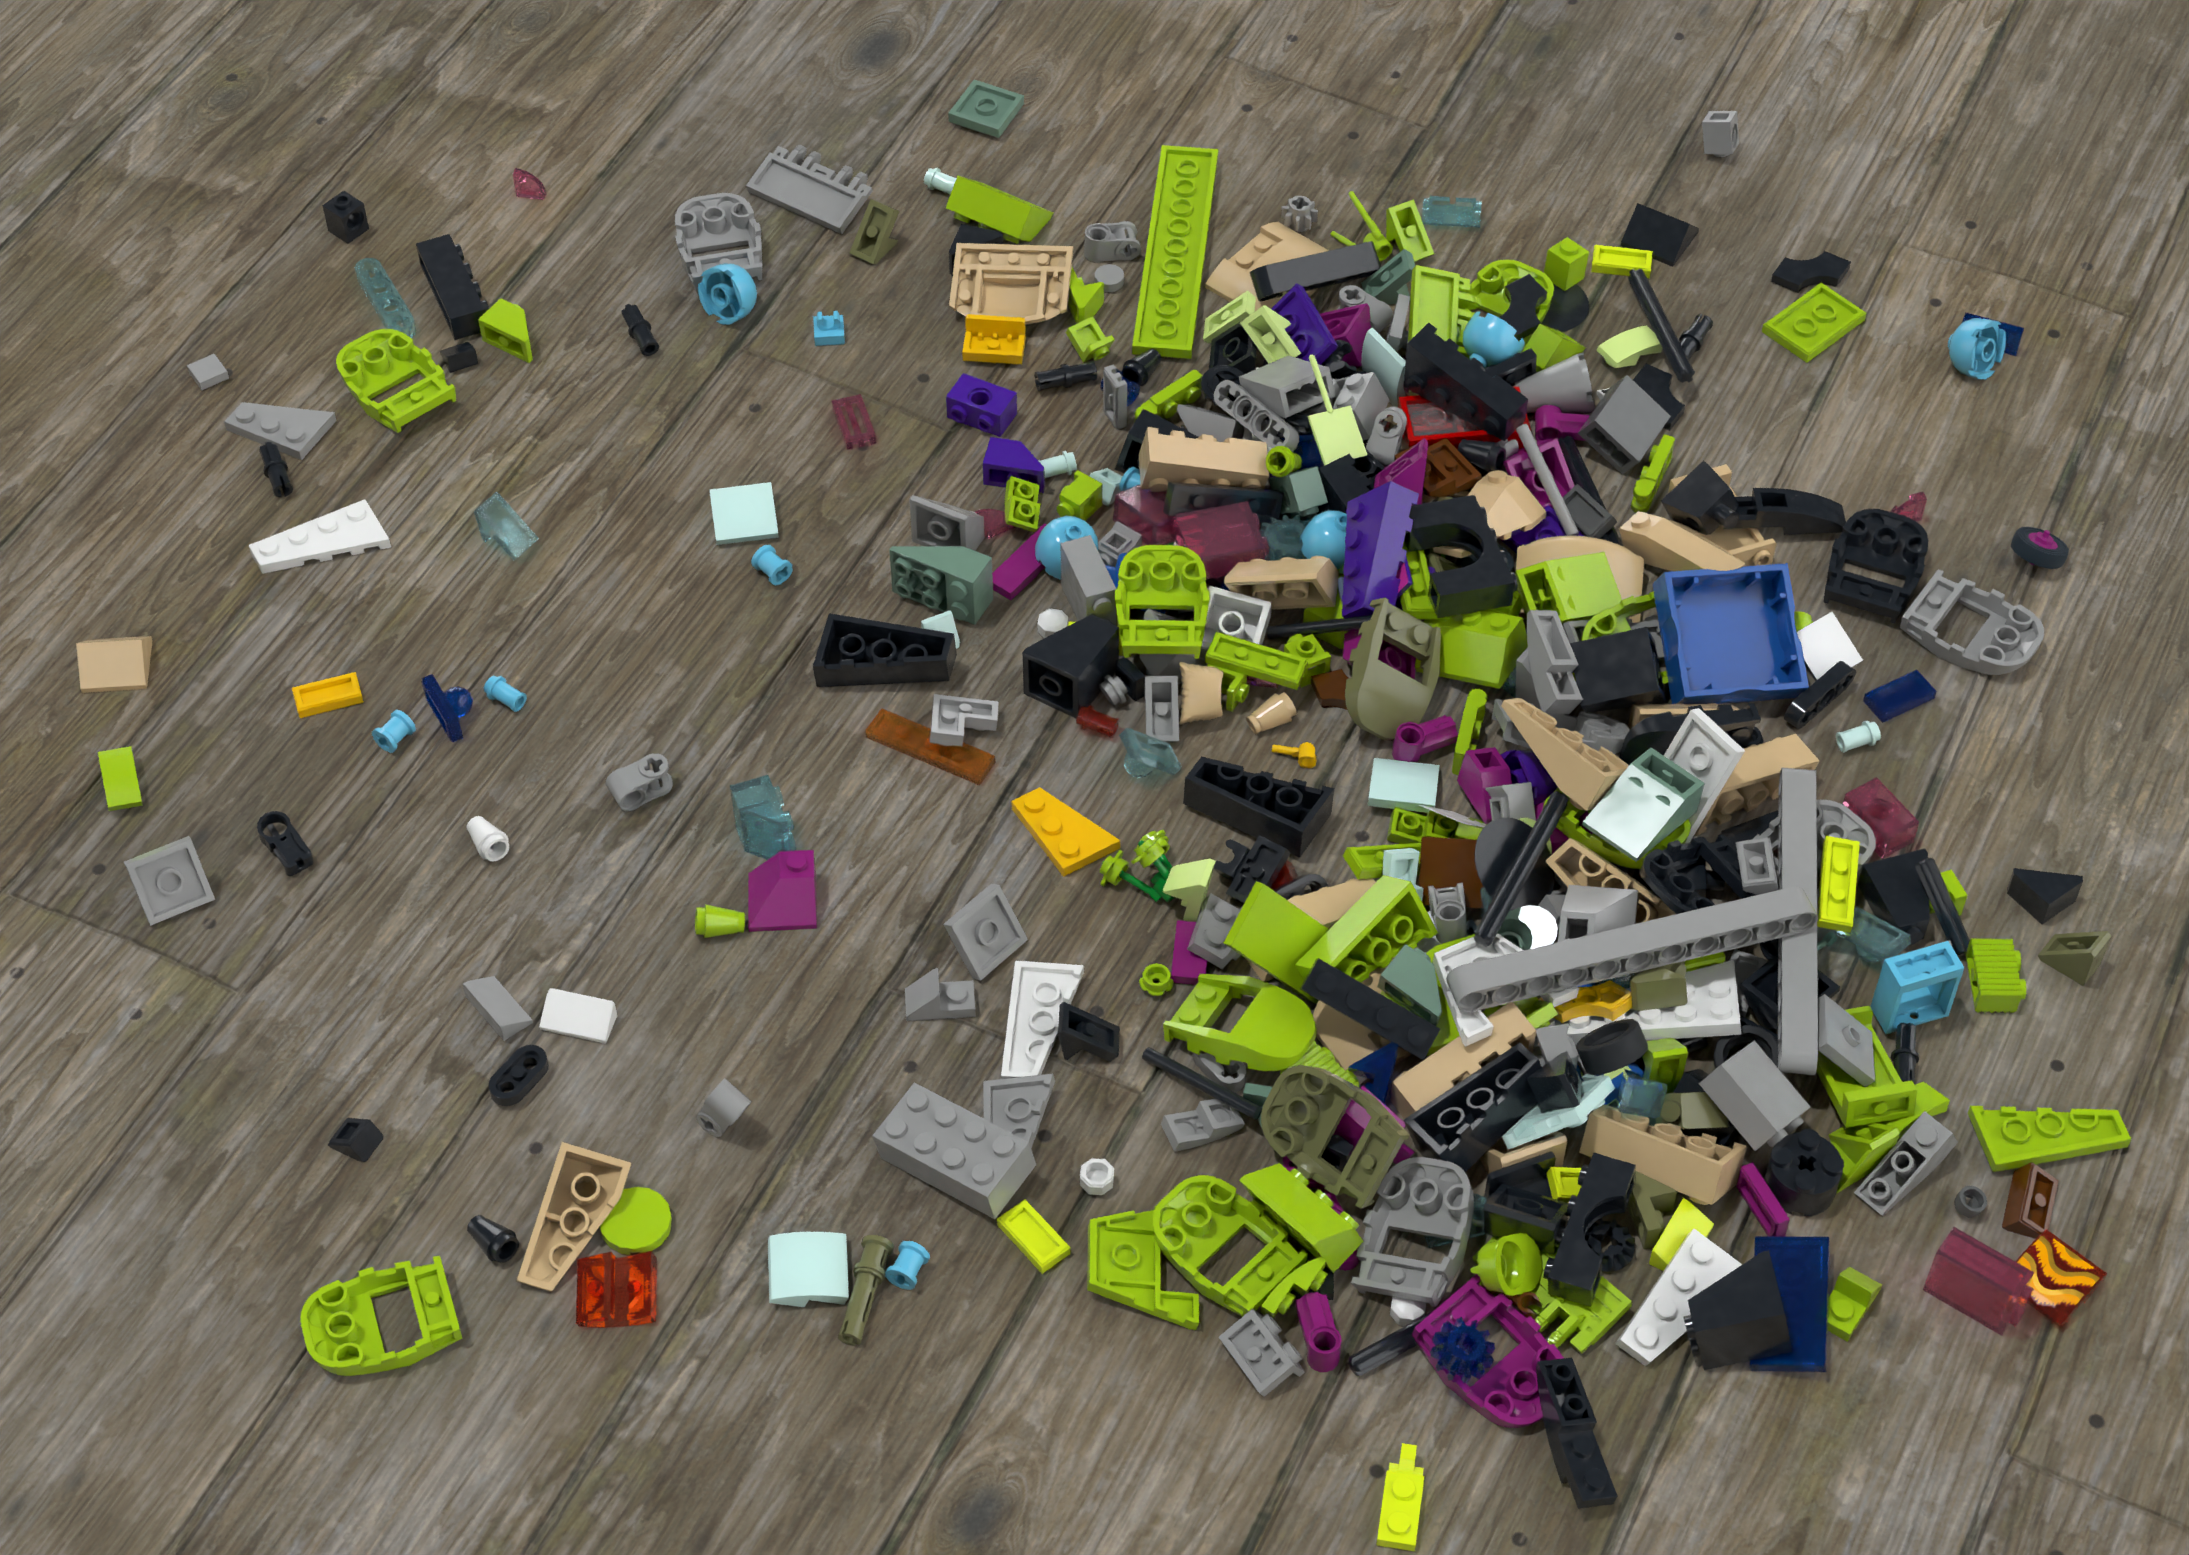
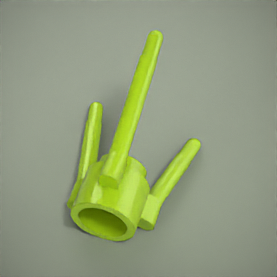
(1382, 245)

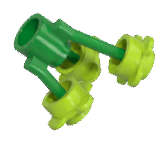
(1149, 850)

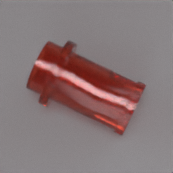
(1097, 721)

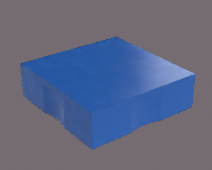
(1730, 635)

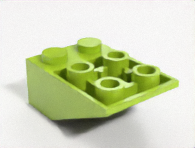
(1570, 585)

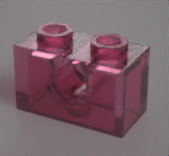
(1885, 815)

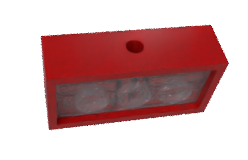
(1436, 424)

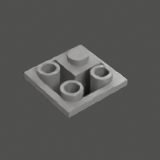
(1596, 910)

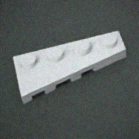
(1034, 1014)

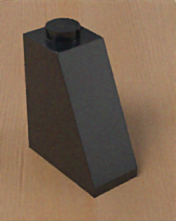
(1897, 892)

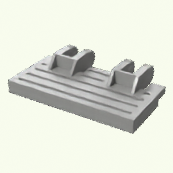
(810, 187)

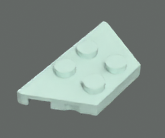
(1543, 1122)

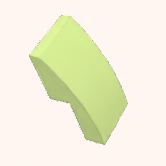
(1628, 346)

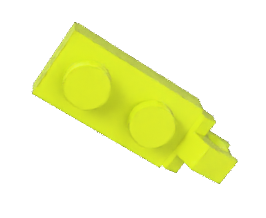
(1401, 1502)

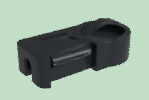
(288, 846)

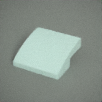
(1385, 363)
(743, 513)
(1403, 785)
(807, 1268)

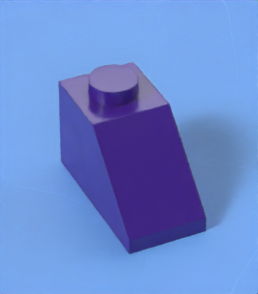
(1008, 459)

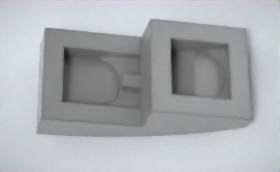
(1201, 1126)

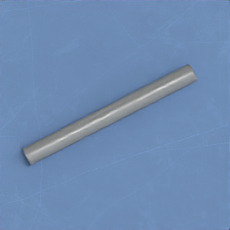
(1547, 480)

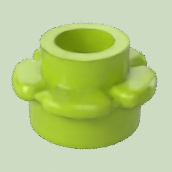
(1159, 973)

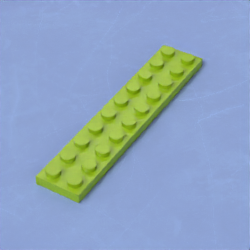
(1175, 252)

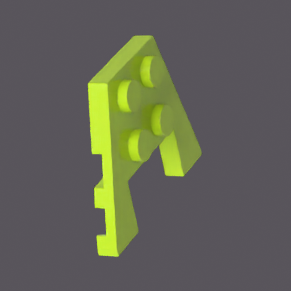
(1128, 1269)

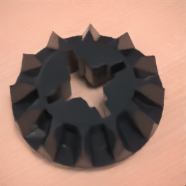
(1216, 375)
(1622, 1248)

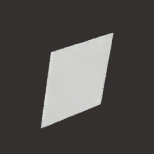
(1826, 644)
(1455, 816)

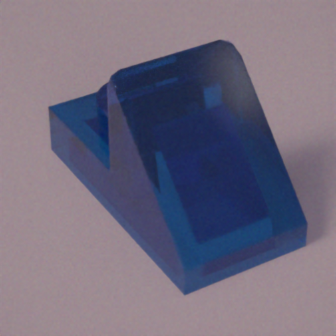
(1378, 1067)

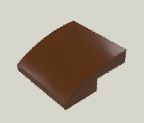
(1446, 470)
(1449, 862)

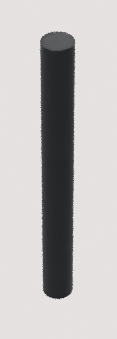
(1316, 627)
(1202, 1083)

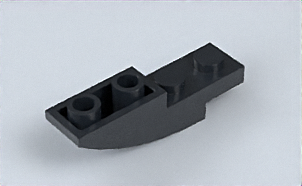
(1791, 509)
(1570, 1433)

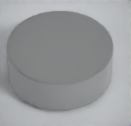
(1111, 276)

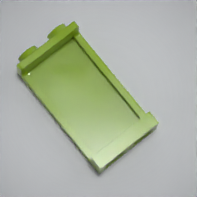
(1880, 1101)

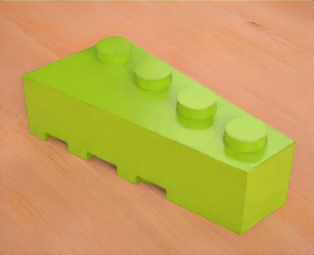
(1373, 930)

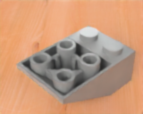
(1363, 394)

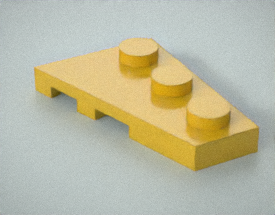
(1062, 832)

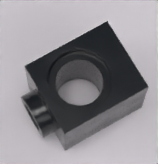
(345, 217)

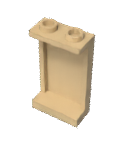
(1742, 543)

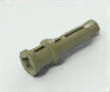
(868, 1275)

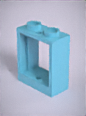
(1917, 985)

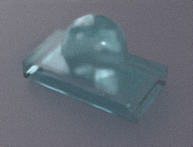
(1147, 753)
(1874, 937)

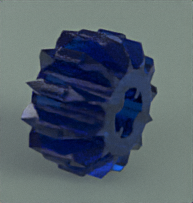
(1455, 1342)

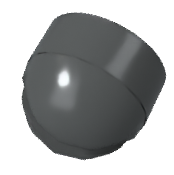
(1976, 1204)

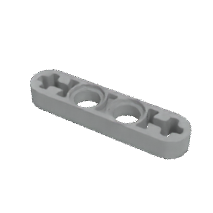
(1256, 416)

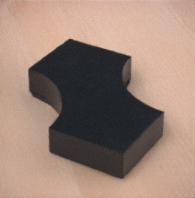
(1803, 273)
(1524, 299)
(1656, 385)

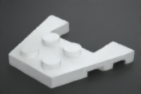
(1475, 1025)

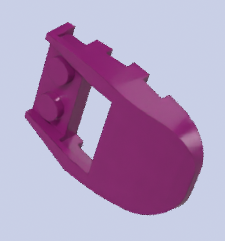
(1510, 1389)

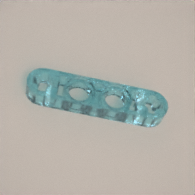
(386, 298)

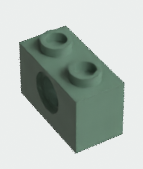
(1301, 491)

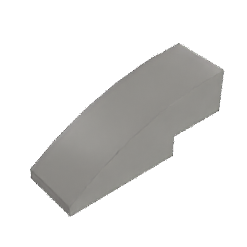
(1551, 663)

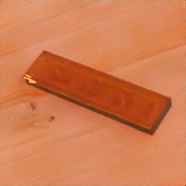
(914, 741)

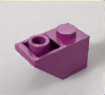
(1481, 770)

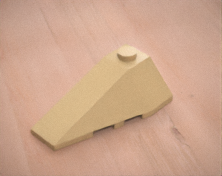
(1507, 507)
(1673, 545)
(1574, 766)

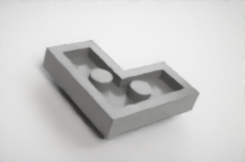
(954, 713)

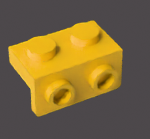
(994, 339)

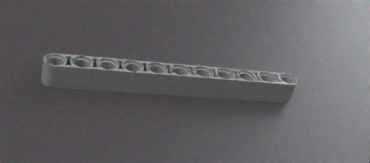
(1631, 949)
(1799, 951)

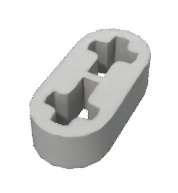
(1215, 1071)

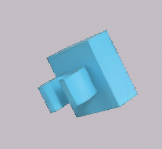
(829, 329)

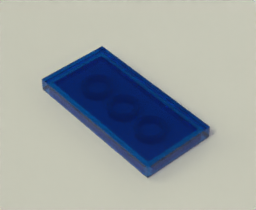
(1803, 1284)

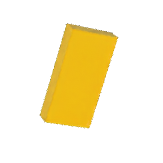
(327, 695)

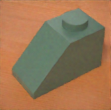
(1413, 983)

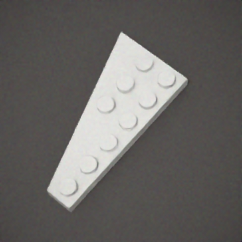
(1709, 1011)

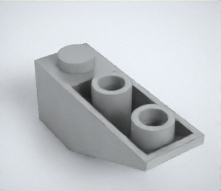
(1907, 1164)

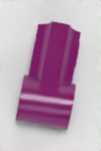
(1553, 424)
(1417, 739)
(1318, 1331)

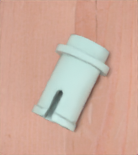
(936, 179)
(1059, 464)
(1865, 734)

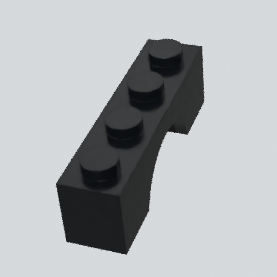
(1603, 1191)

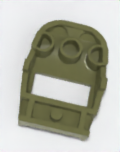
(1379, 694)
(1303, 1117)

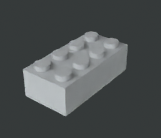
(954, 1150)

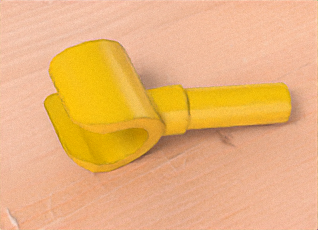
(1305, 753)

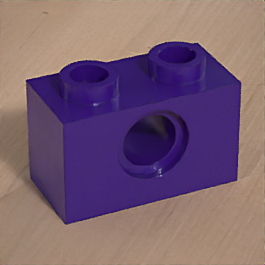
(981, 405)

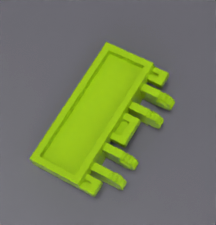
(1436, 301)
(1587, 1321)

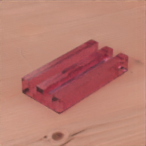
(858, 437)

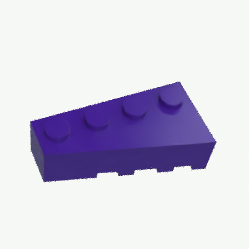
(1374, 546)

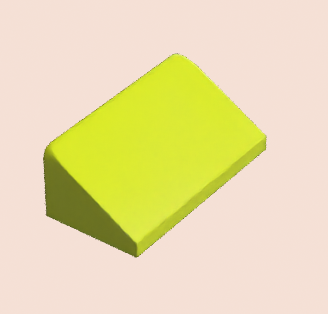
(1682, 1222)

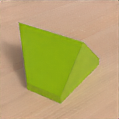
(1862, 1149)

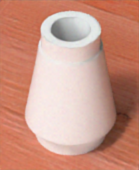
(488, 839)

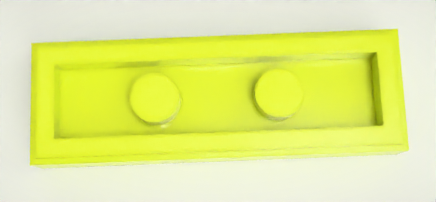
(1838, 884)

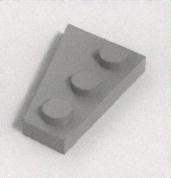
(291, 429)
(1018, 1103)

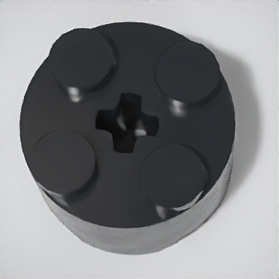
(1804, 1172)

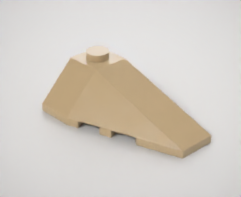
(574, 1206)

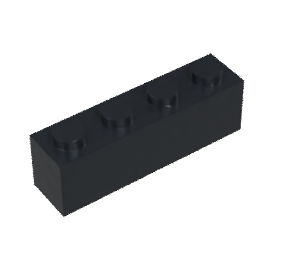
(452, 285)

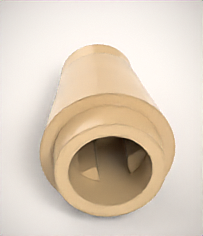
(1272, 713)

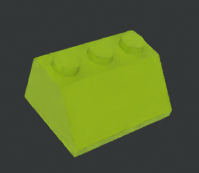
(996, 210)
(1479, 646)
(1304, 1213)

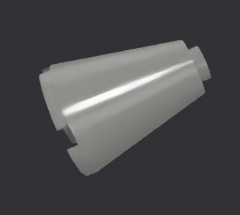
(1560, 385)

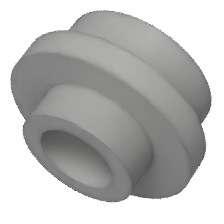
(1113, 689)

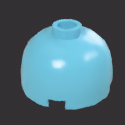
(727, 292)
(1490, 339)
(1977, 347)
(1056, 532)
(1326, 537)

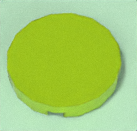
(637, 1221)

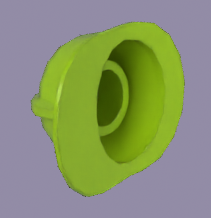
(1509, 1264)

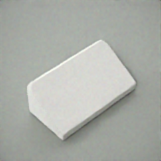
(578, 1015)

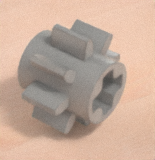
(1299, 213)

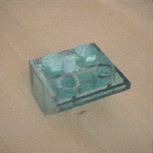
(760, 818)

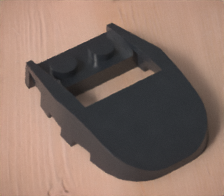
(1880, 544)
(1660, 729)
(1677, 888)

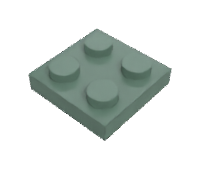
(986, 108)

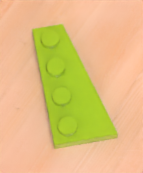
(2044, 1136)

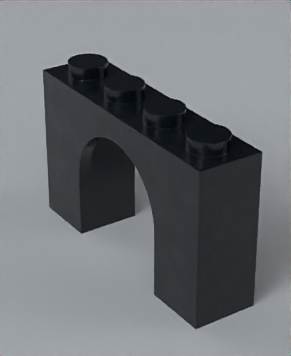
(1462, 525)

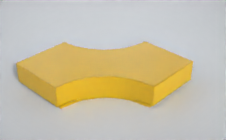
(1603, 1000)

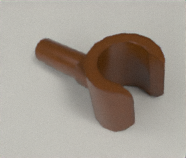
(1522, 1302)

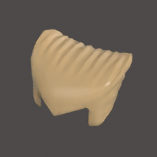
(1200, 693)

